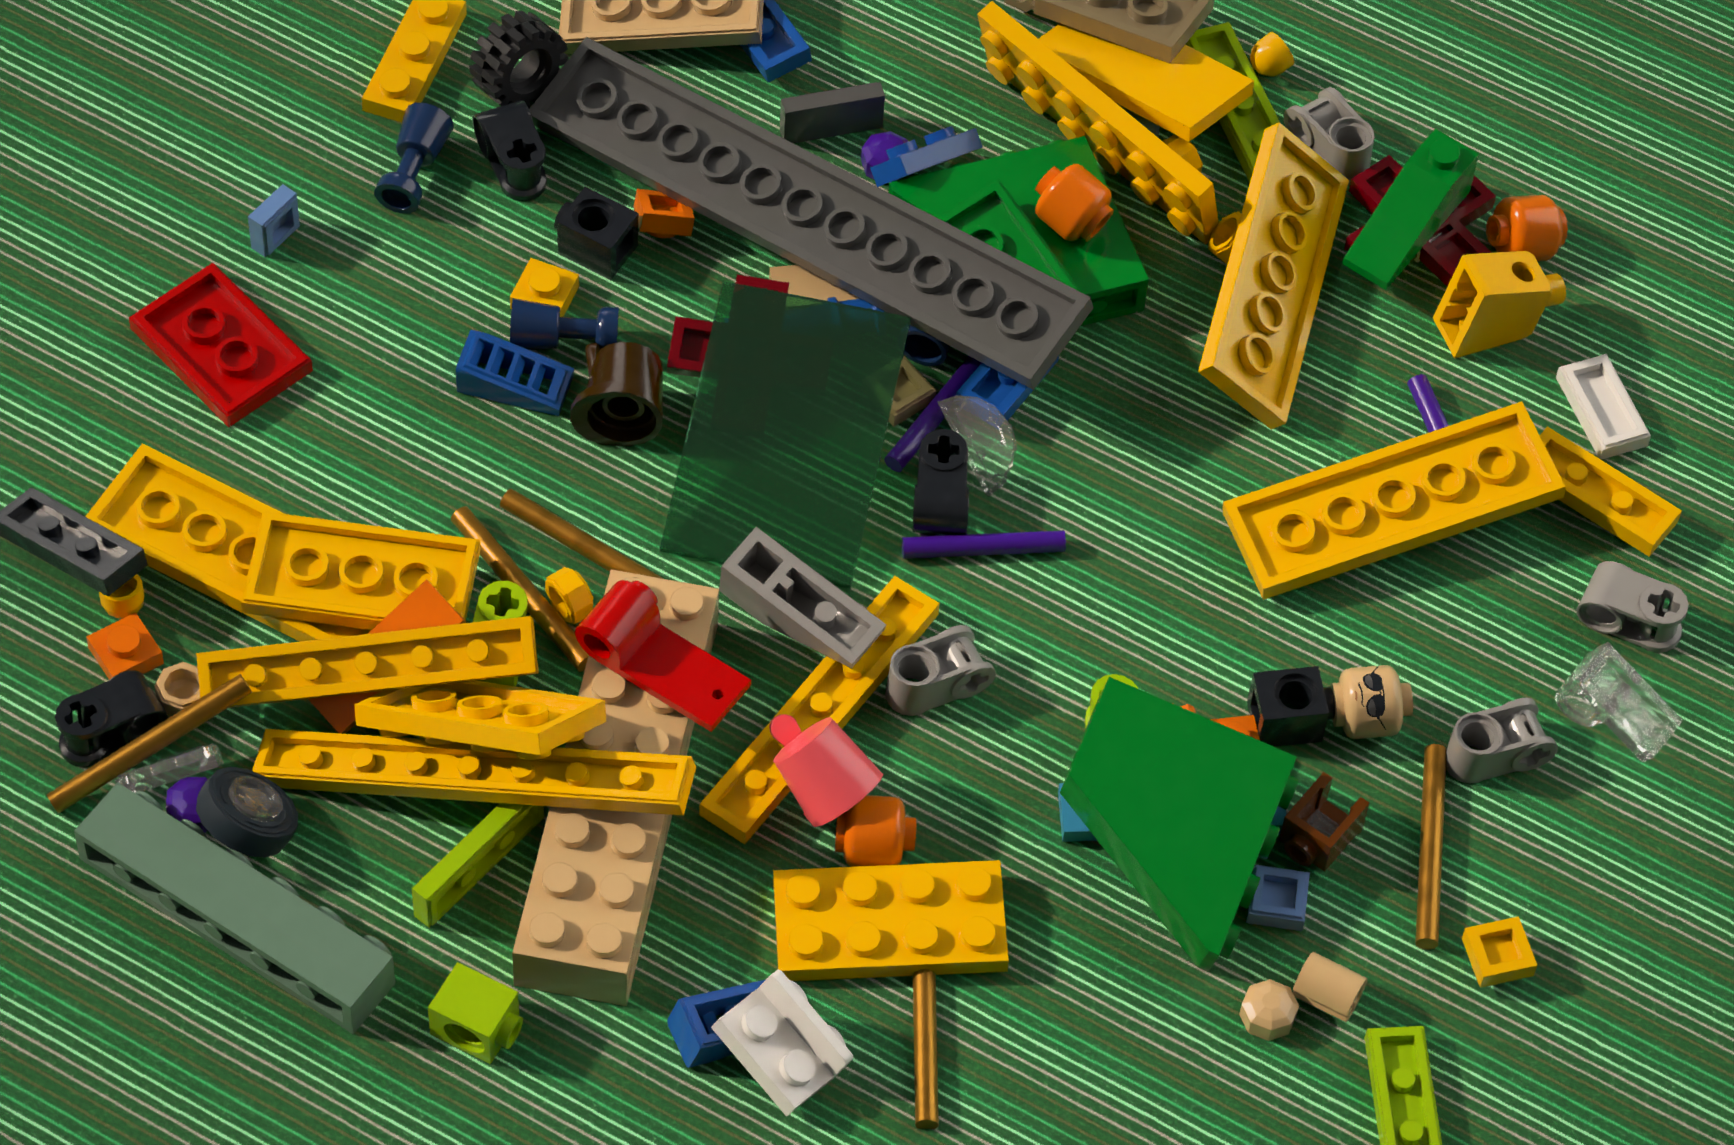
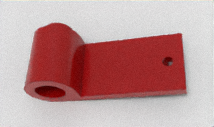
(629, 640)

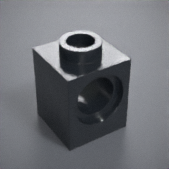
(596, 232)
(1297, 686)

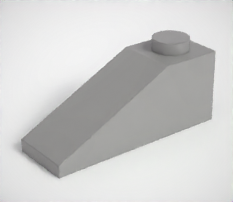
(797, 600)

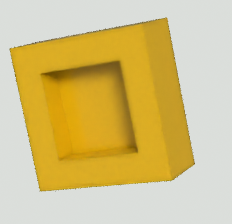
(546, 285)
(1499, 952)

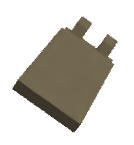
(1144, 26)

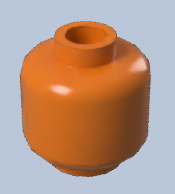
(1073, 202)
(1528, 225)
(875, 832)

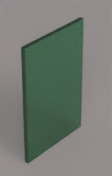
(786, 429)

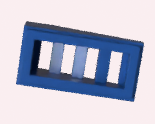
(502, 354)
(695, 1015)

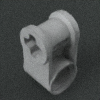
(1333, 132)
(1630, 604)
(945, 668)
(1506, 739)

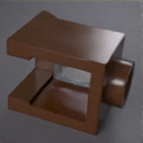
(1319, 830)

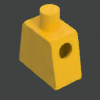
(1495, 300)

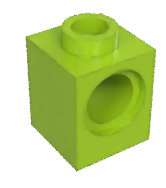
(475, 1013)

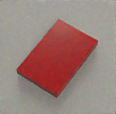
(220, 344)

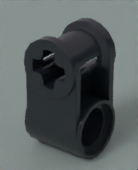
(513, 149)
(941, 485)
(109, 715)

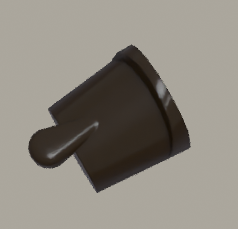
(621, 396)

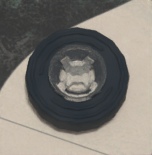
(247, 812)

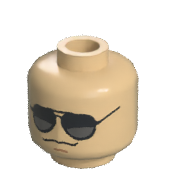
(1371, 702)

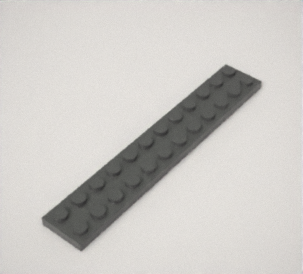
(812, 212)

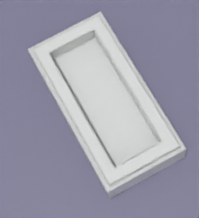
(1603, 406)

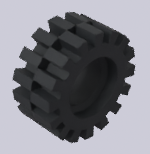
(517, 37)

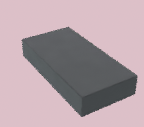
(832, 113)

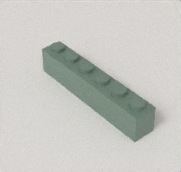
(236, 906)

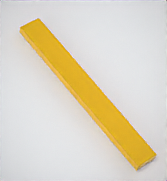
(458, 773)

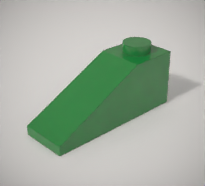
(1413, 208)

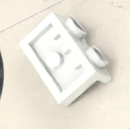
(783, 1042)

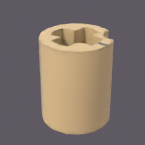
(1329, 986)

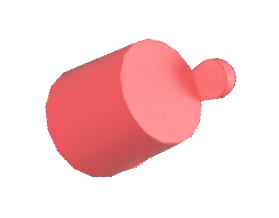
(822, 767)

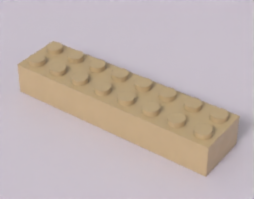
(603, 865)

